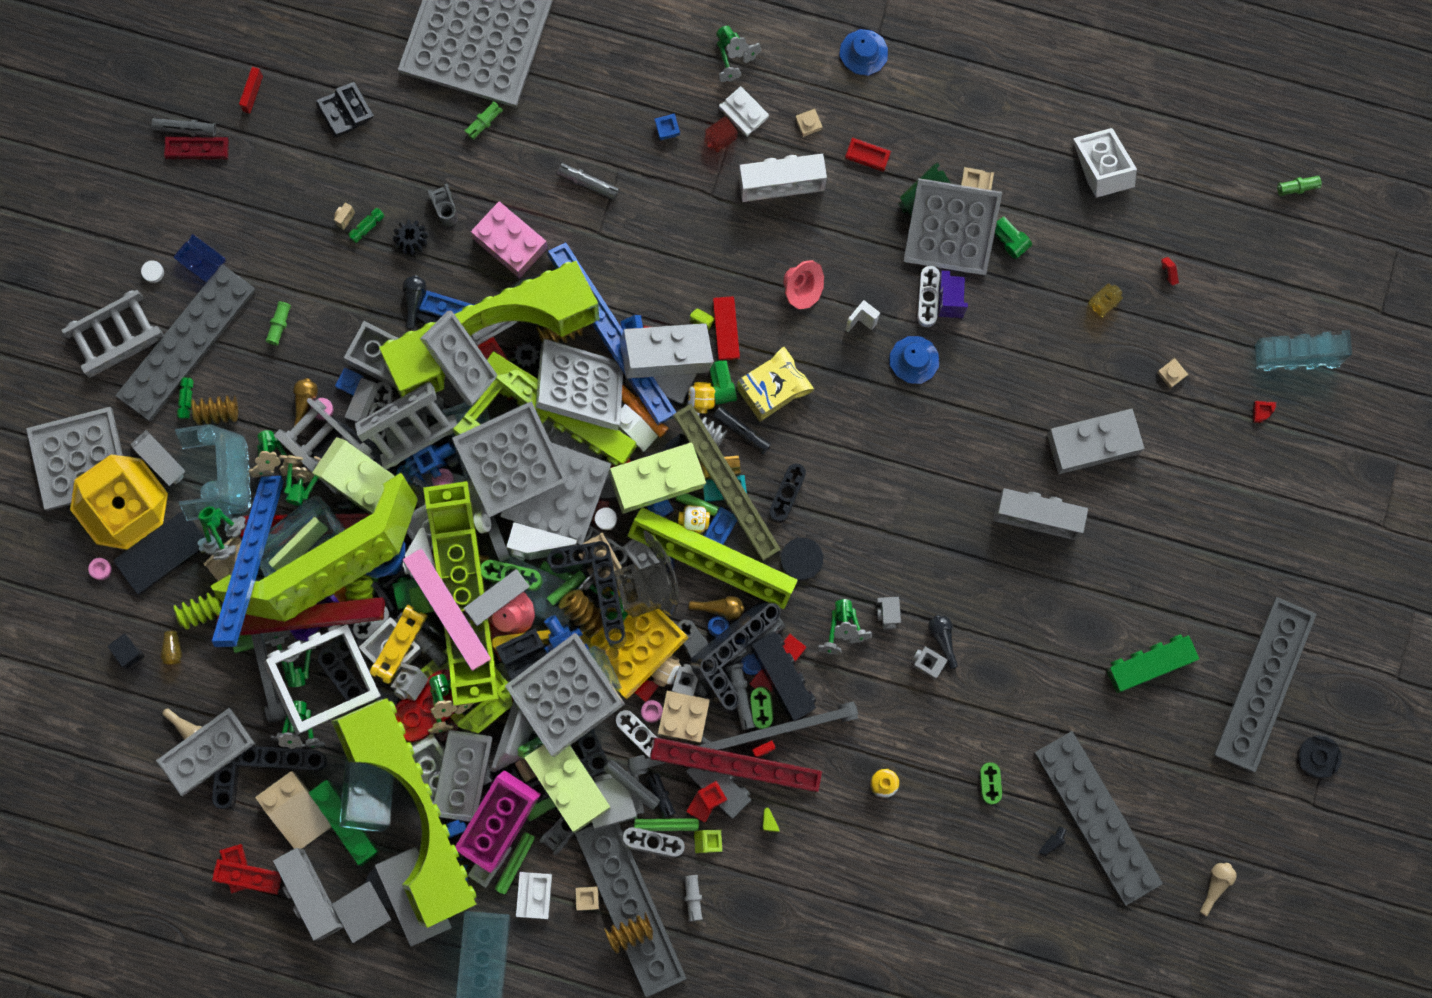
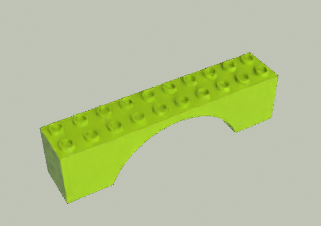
(554, 300)
(437, 881)

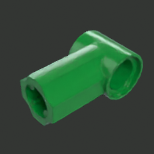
(1014, 241)
(722, 384)

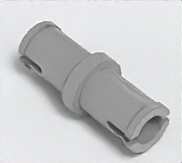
(693, 898)

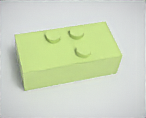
(353, 474)
(657, 478)
(568, 786)

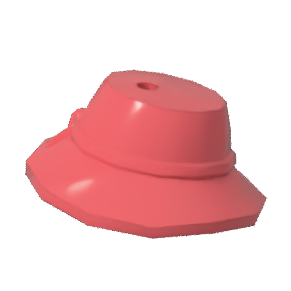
(804, 284)
(518, 617)

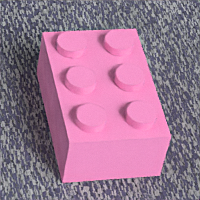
(509, 239)

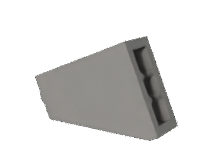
(158, 458)

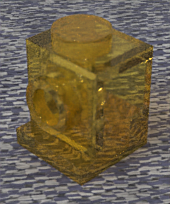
(1101, 304)

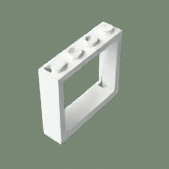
(297, 648)

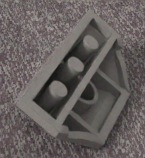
(515, 734)

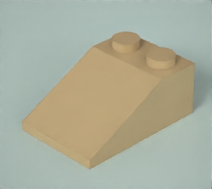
(293, 810)

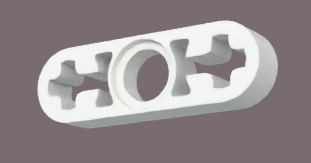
(922, 310)
(625, 728)

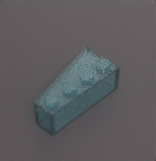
(1303, 351)

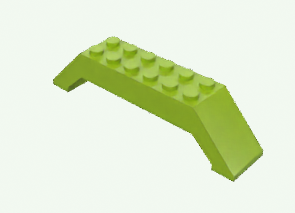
(336, 560)
(460, 570)

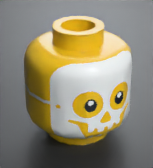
(701, 396)
(694, 518)
(884, 783)

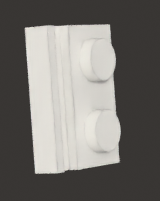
(744, 111)
(534, 895)

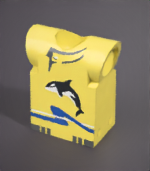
(773, 385)

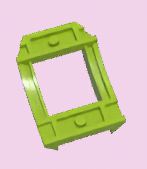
(515, 383)
(486, 711)

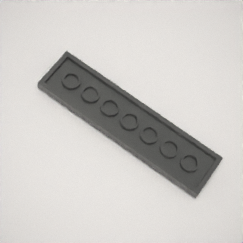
(185, 342)
(1264, 685)
(1098, 818)
(627, 897)

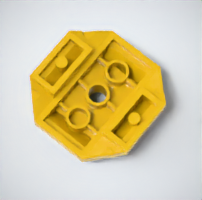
(125, 478)

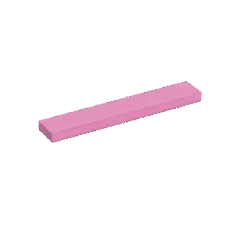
(447, 609)

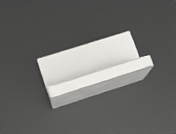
(864, 313)

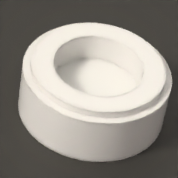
(152, 271)
(605, 518)
(482, 521)

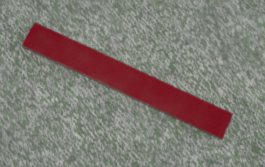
(319, 616)
(735, 764)

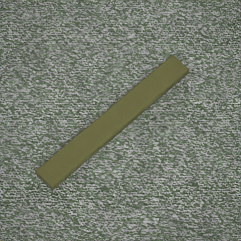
(726, 482)

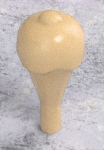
(184, 727)
(1222, 877)

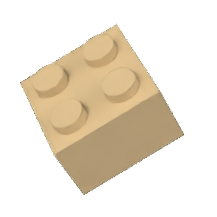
(683, 718)

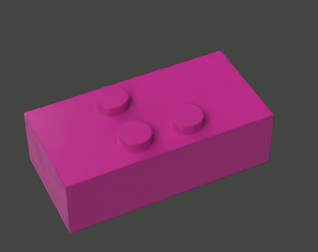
(497, 821)

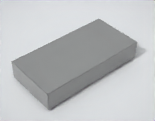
(362, 400)

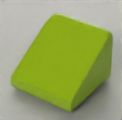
(700, 317)
(769, 822)
(708, 841)

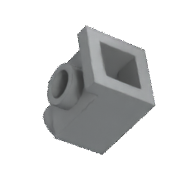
(888, 612)
(937, 662)
(409, 682)
(679, 687)

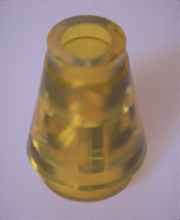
(171, 649)

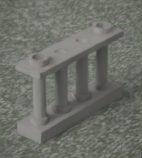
(112, 354)
(399, 409)
(289, 438)

